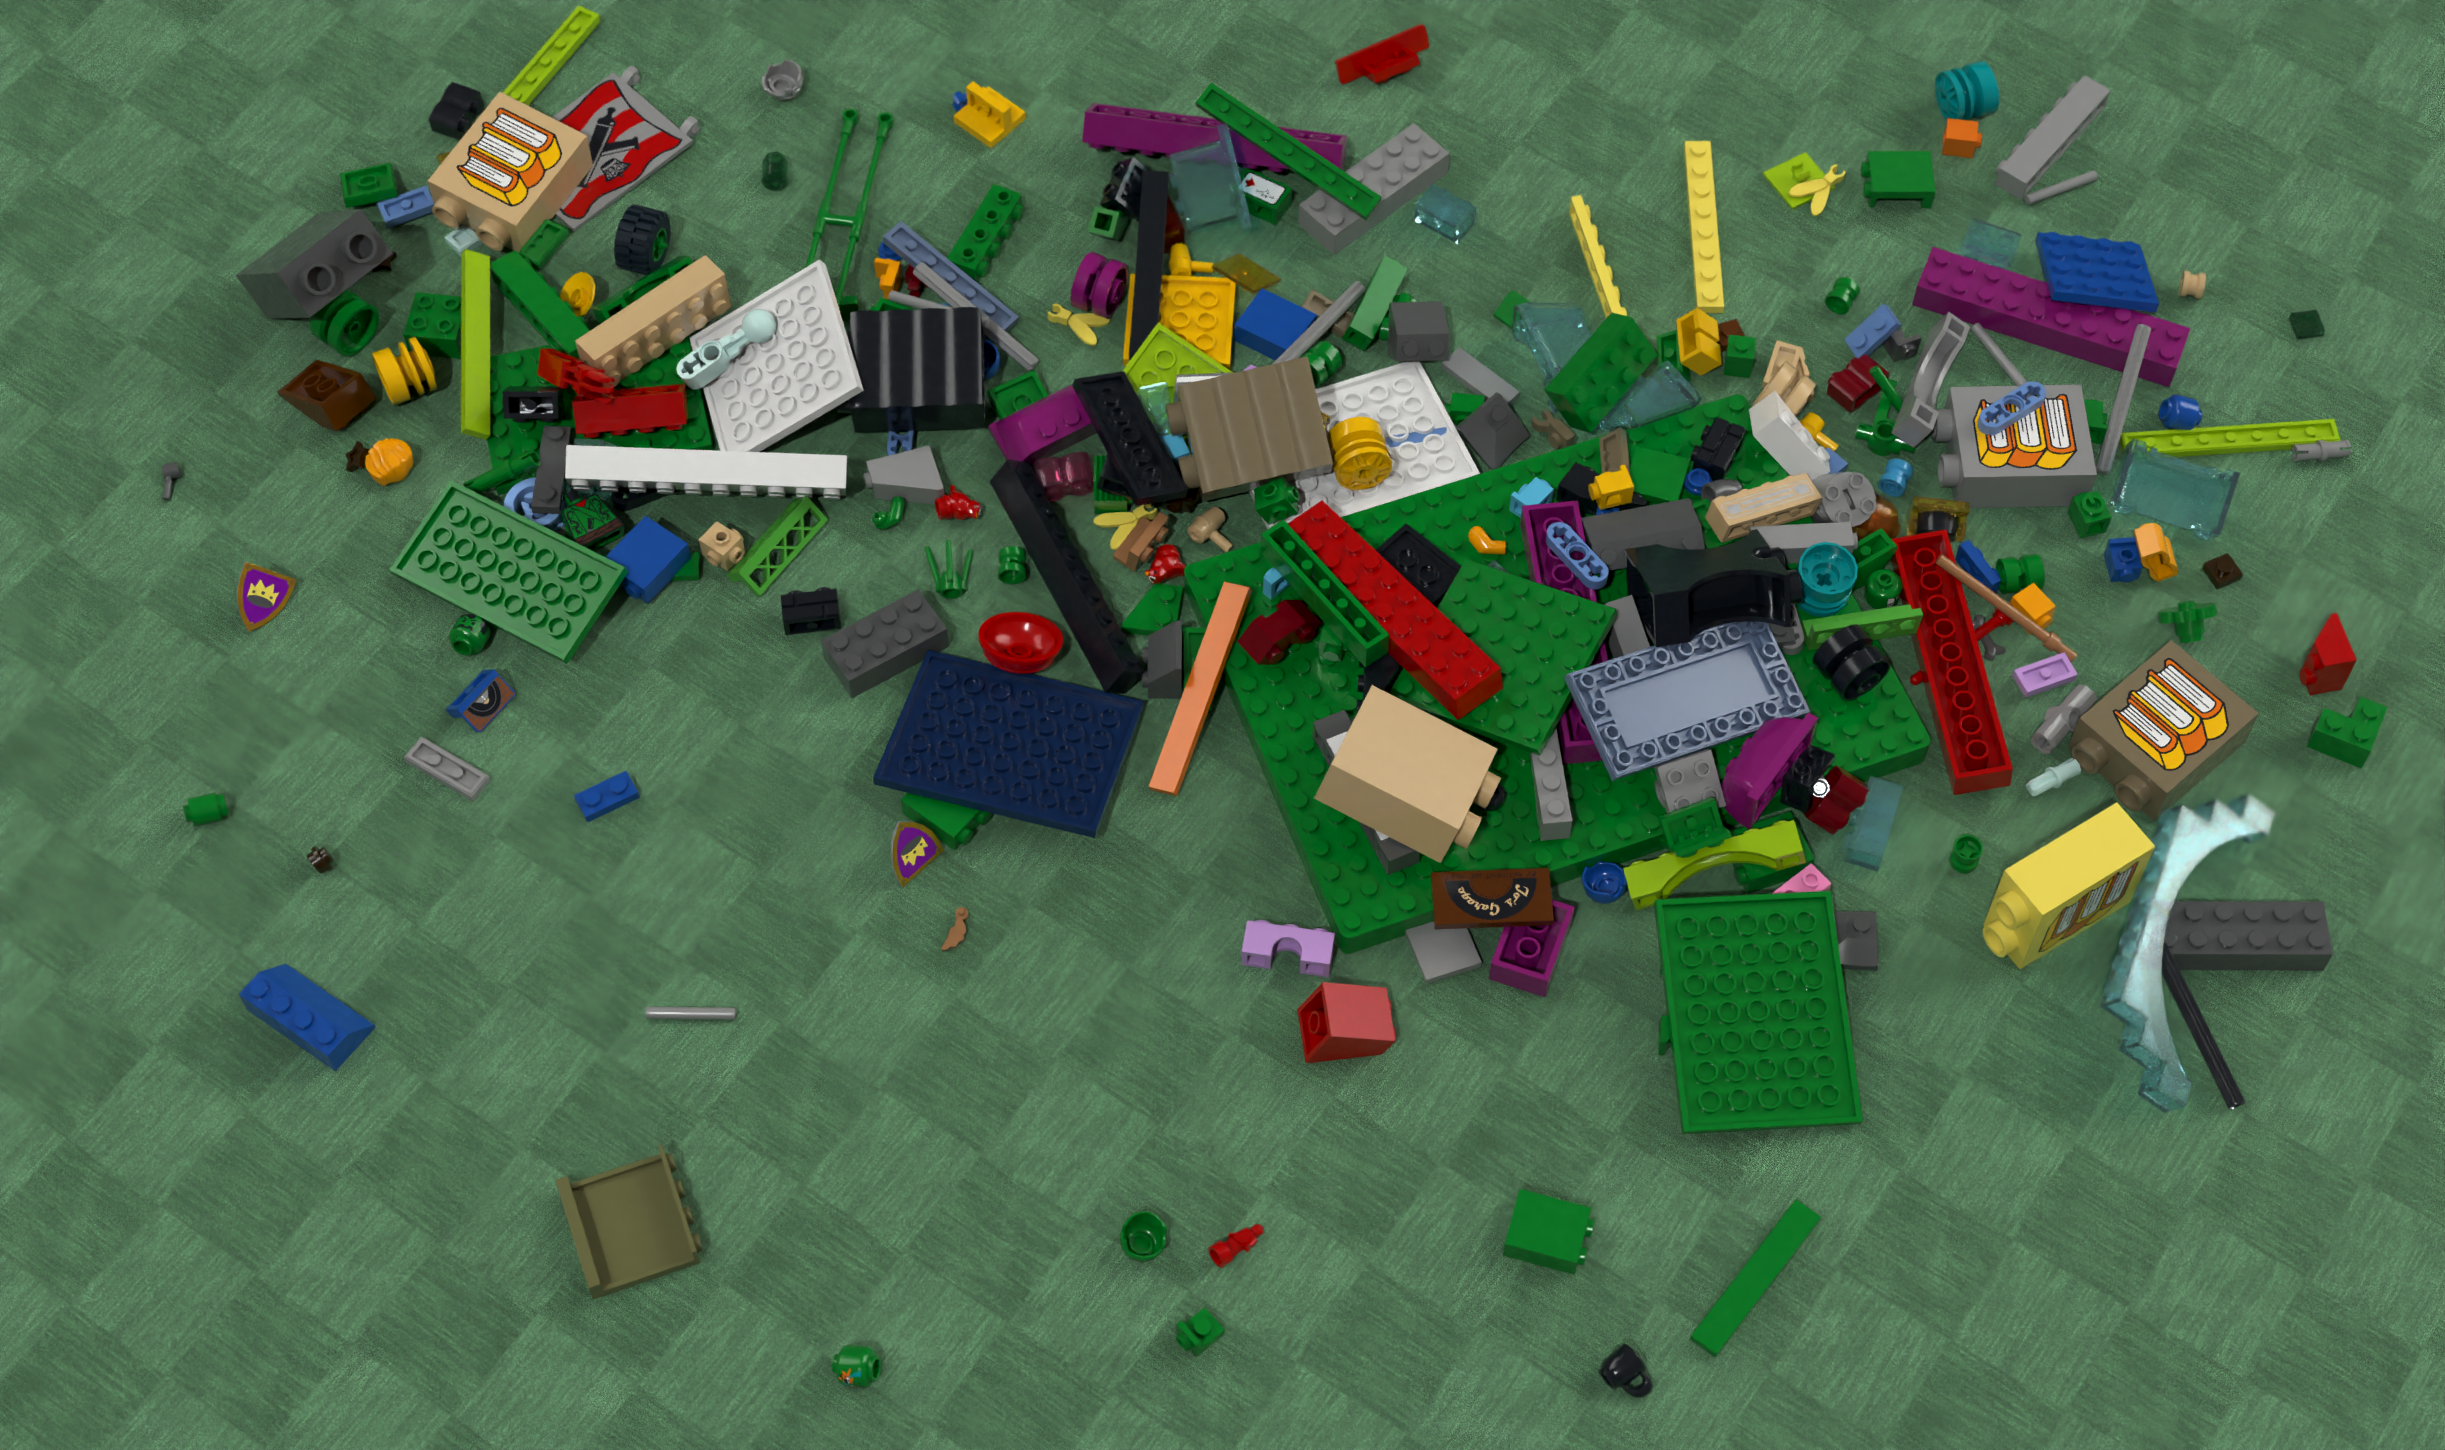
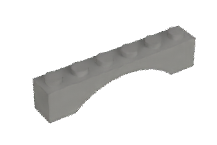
(1918, 409)
(1551, 792)

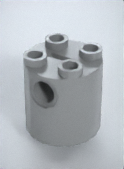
(1845, 498)

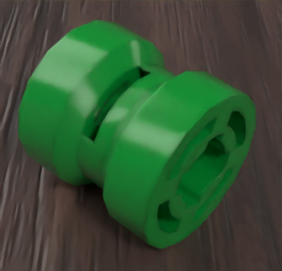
(1841, 297)
(1011, 568)
(1966, 854)

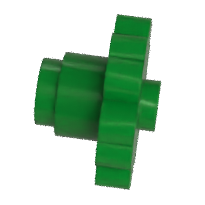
(2188, 619)

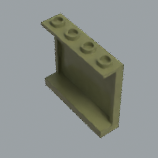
(630, 1224)

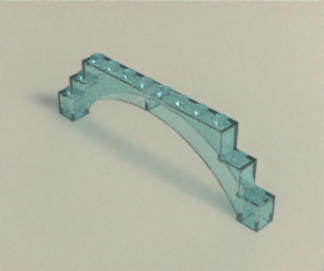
(2135, 981)

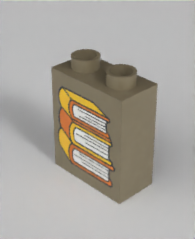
(2161, 731)

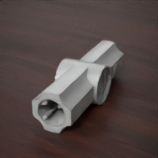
(2063, 719)

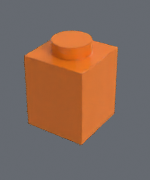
(1960, 138)

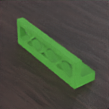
(770, 538)
(1876, 623)

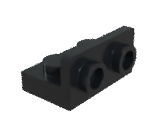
(1125, 187)

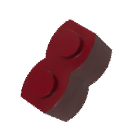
(1854, 384)
(1843, 797)

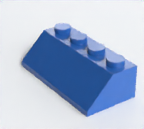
(306, 1014)

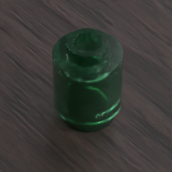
(774, 171)

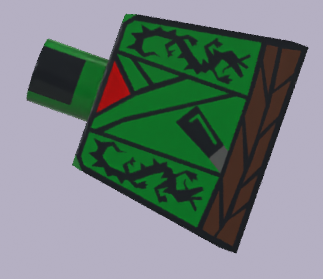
(590, 521)

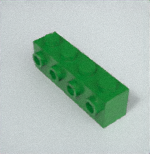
(987, 231)

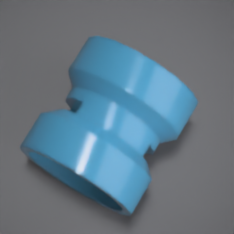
(1895, 477)

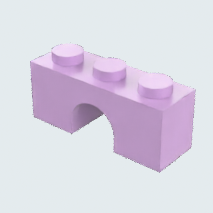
(1265, 940)

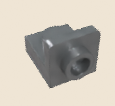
(1901, 348)

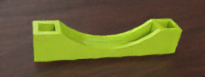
(1771, 847)

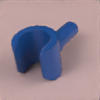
(960, 100)

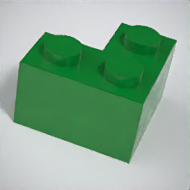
(2348, 737)

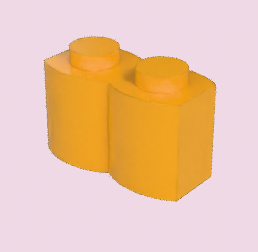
(2155, 551)

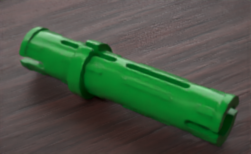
(509, 470)

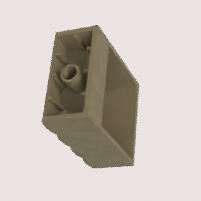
(1250, 429)

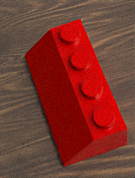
(632, 409)

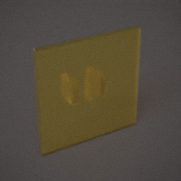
(1246, 273)

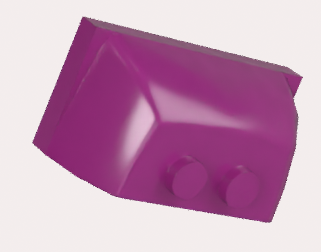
(1043, 427)
(1760, 767)

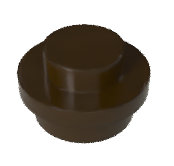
(320, 859)

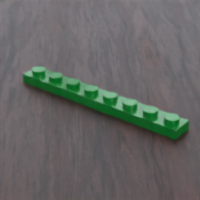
(1288, 151)

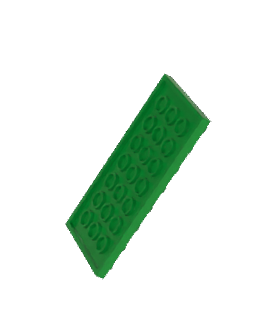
(509, 571)

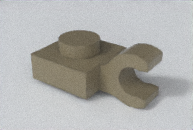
(1558, 433)

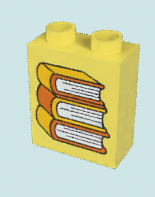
(2067, 886)

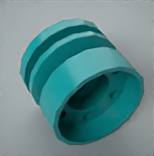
(1967, 91)
(1826, 578)

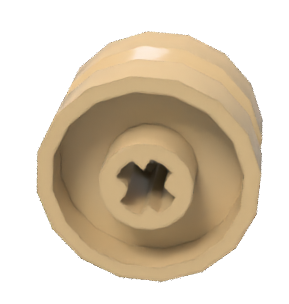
(1793, 397)

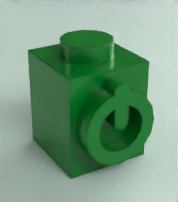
(2089, 514)

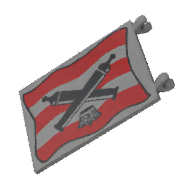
(625, 144)

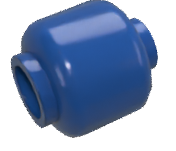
(2180, 412)

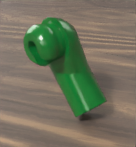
(892, 517)

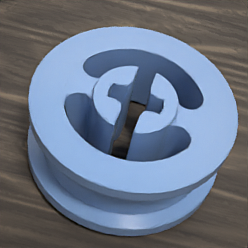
(521, 497)

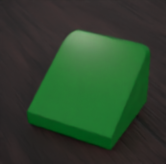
(1506, 309)

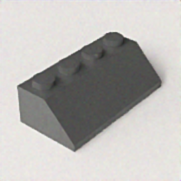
(1666, 524)

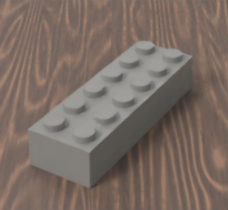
(1393, 171)

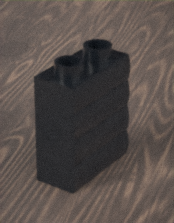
(917, 370)

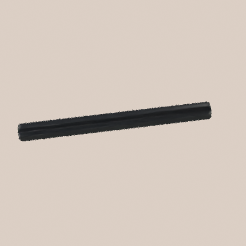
(2200, 1031)

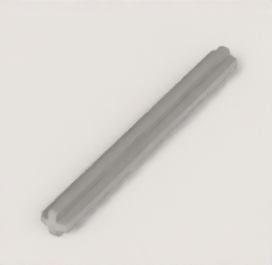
(1323, 323)
(993, 332)
(2123, 399)

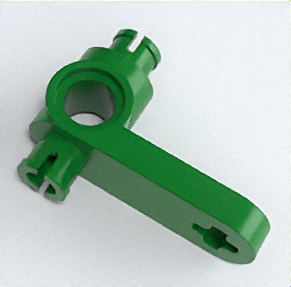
(1880, 435)

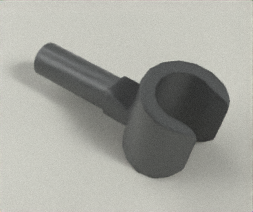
(170, 472)

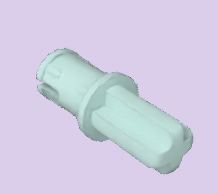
(2053, 777)

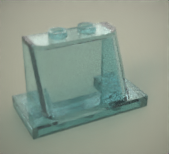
(1210, 185)

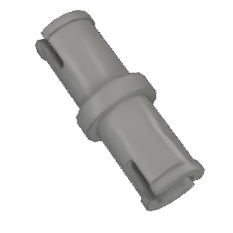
(2321, 450)

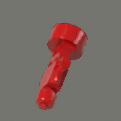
(1223, 1252)

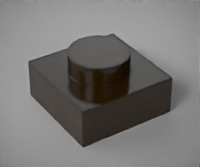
(2222, 571)

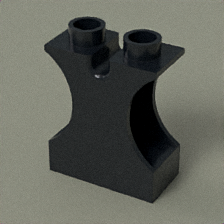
(1703, 588)

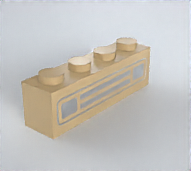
(1763, 506)

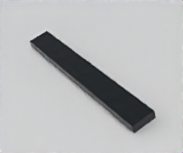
(1149, 257)

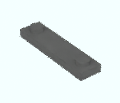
(551, 472)

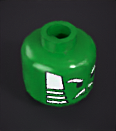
(1883, 589)

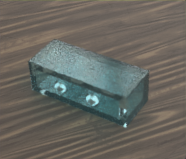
(1872, 824)

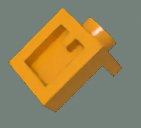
(889, 274)

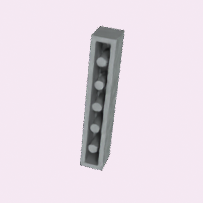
(2051, 137)

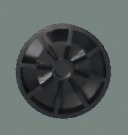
(1851, 662)

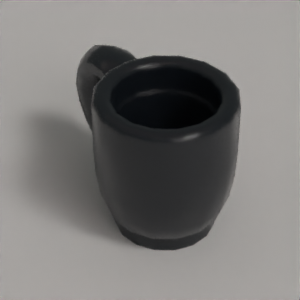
(1622, 1368)

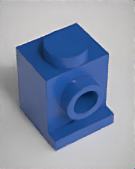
(2122, 560)

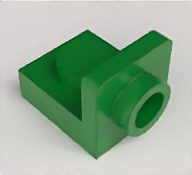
(1198, 1332)

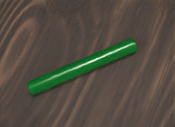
(1886, 387)

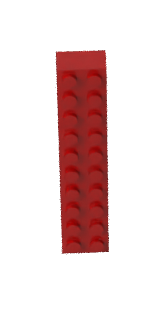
(1419, 634)
(1952, 667)

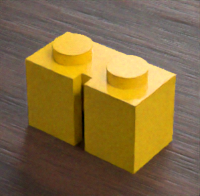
(1698, 341)

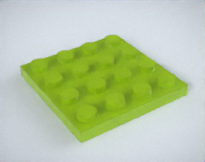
(1164, 357)

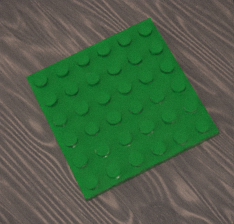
(1533, 638)

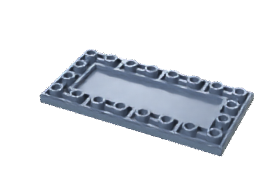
(1685, 696)

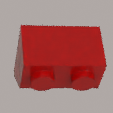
(2328, 660)

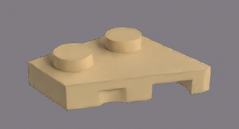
(1793, 355)

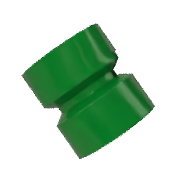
(1323, 361)
(2020, 573)

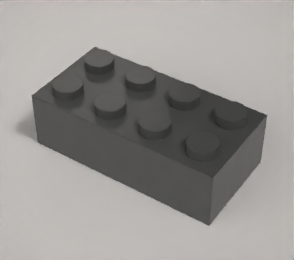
(884, 643)

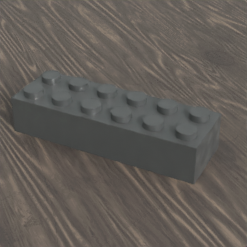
(2249, 935)

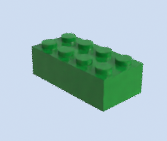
(1600, 372)

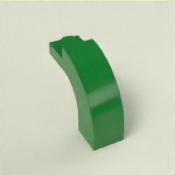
(1108, 222)

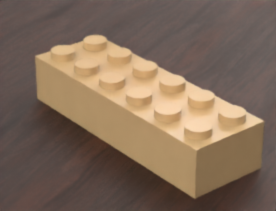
(656, 321)

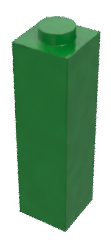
(1374, 303)

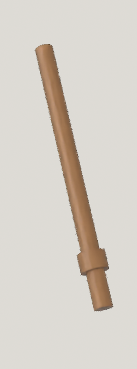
(2049, 640)

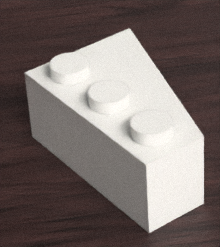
(1787, 439)

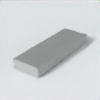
(1478, 377)
(447, 769)

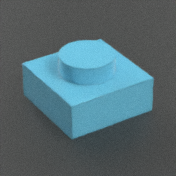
(1273, 583)

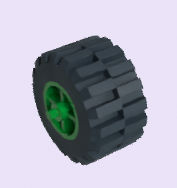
(642, 239)

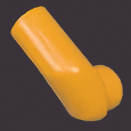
(1484, 544)

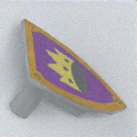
(261, 594)
(912, 850)

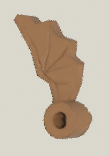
(958, 931)

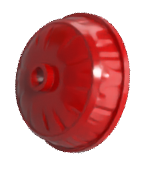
(1020, 642)

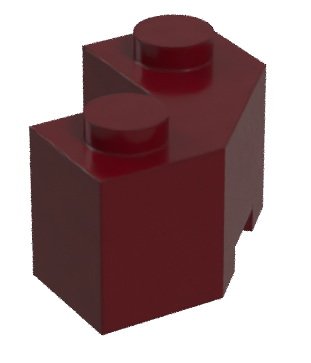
(1270, 636)

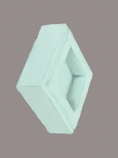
(463, 239)

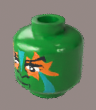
(856, 1366)

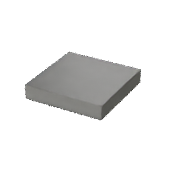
(1442, 951)

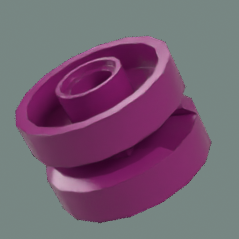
(1099, 285)

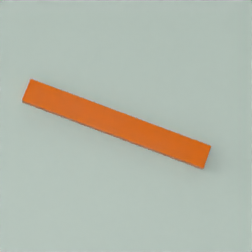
(1200, 689)

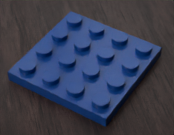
(2096, 272)

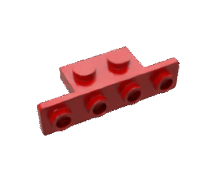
(1385, 57)

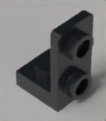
(1801, 777)

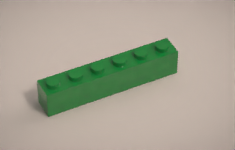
(538, 302)
(1324, 593)

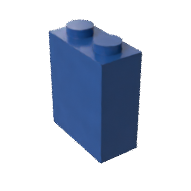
(1272, 324)
(650, 557)

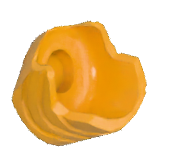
(389, 461)

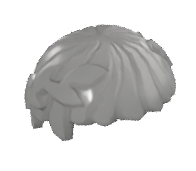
(783, 80)

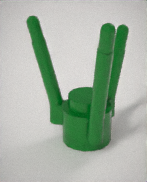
(950, 584)

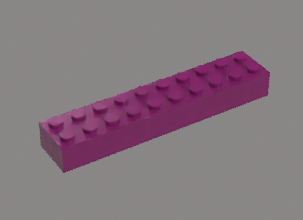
(1173, 132)
(2025, 311)
(1548, 569)

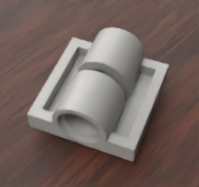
(1688, 781)

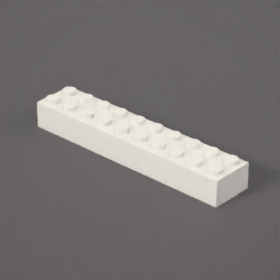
(705, 471)

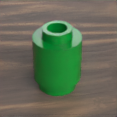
(206, 809)

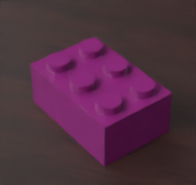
(1530, 953)

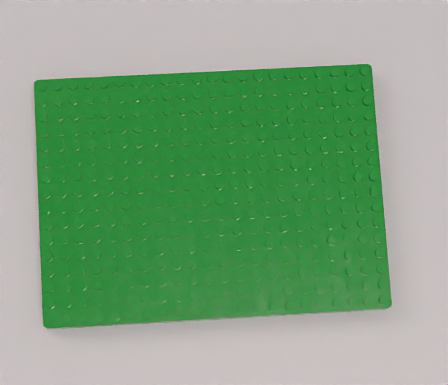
(1609, 817)

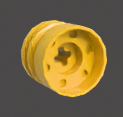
(404, 370)
(1359, 453)

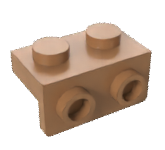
(1141, 540)

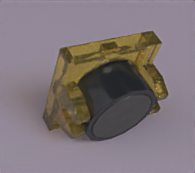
(1937, 514)

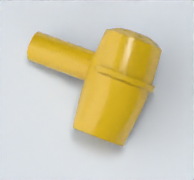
(1181, 264)
(1814, 425)

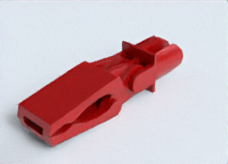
(568, 370)

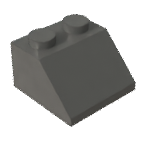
(1417, 331)
(1164, 663)

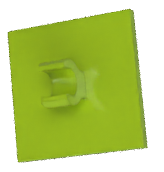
(1791, 173)

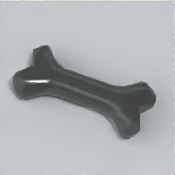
(1991, 648)

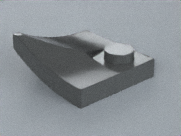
(1493, 431)
(1857, 940)

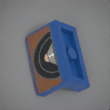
(481, 700)

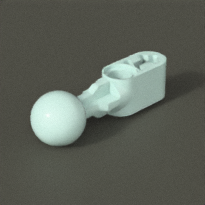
(757, 327)

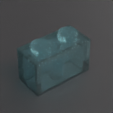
(1445, 213)

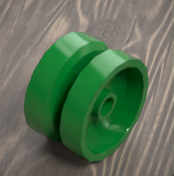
(346, 323)

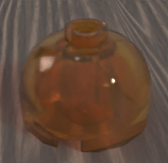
(1883, 517)

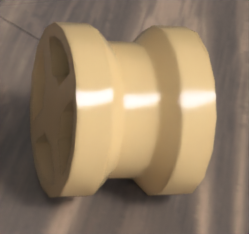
(2192, 284)

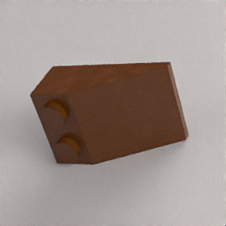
(328, 394)

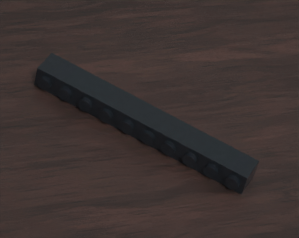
(1067, 577)

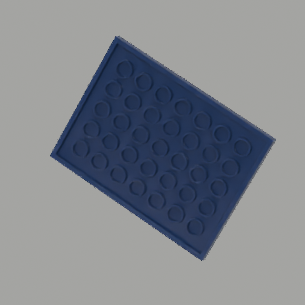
(1009, 743)

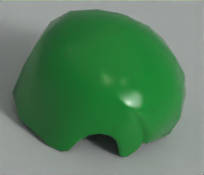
(1143, 1236)

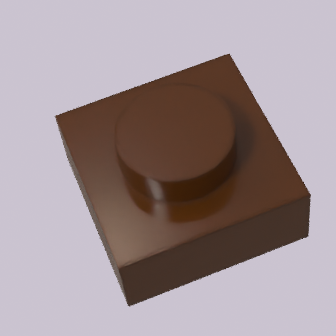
(1728, 328)

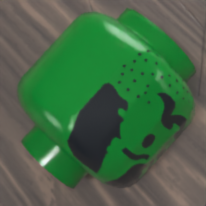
(469, 634)

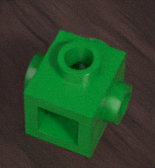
(1276, 500)

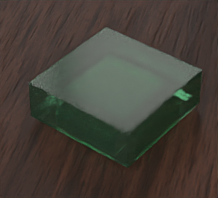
(2306, 324)

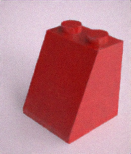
(1345, 1022)

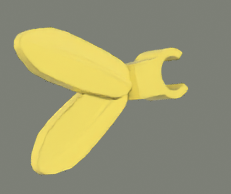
(1819, 188)
(1078, 323)
(1125, 521)

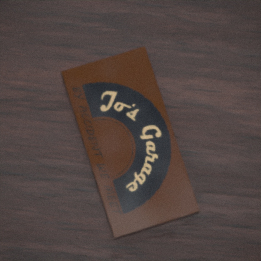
(1491, 898)

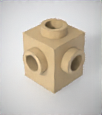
(722, 546)

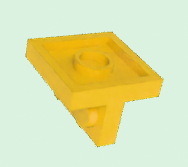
(988, 115)

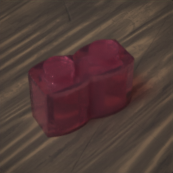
(1065, 475)

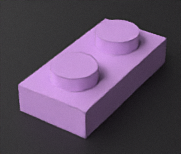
(2044, 675)

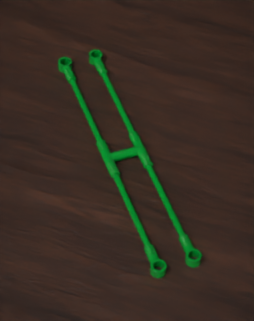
(850, 119)

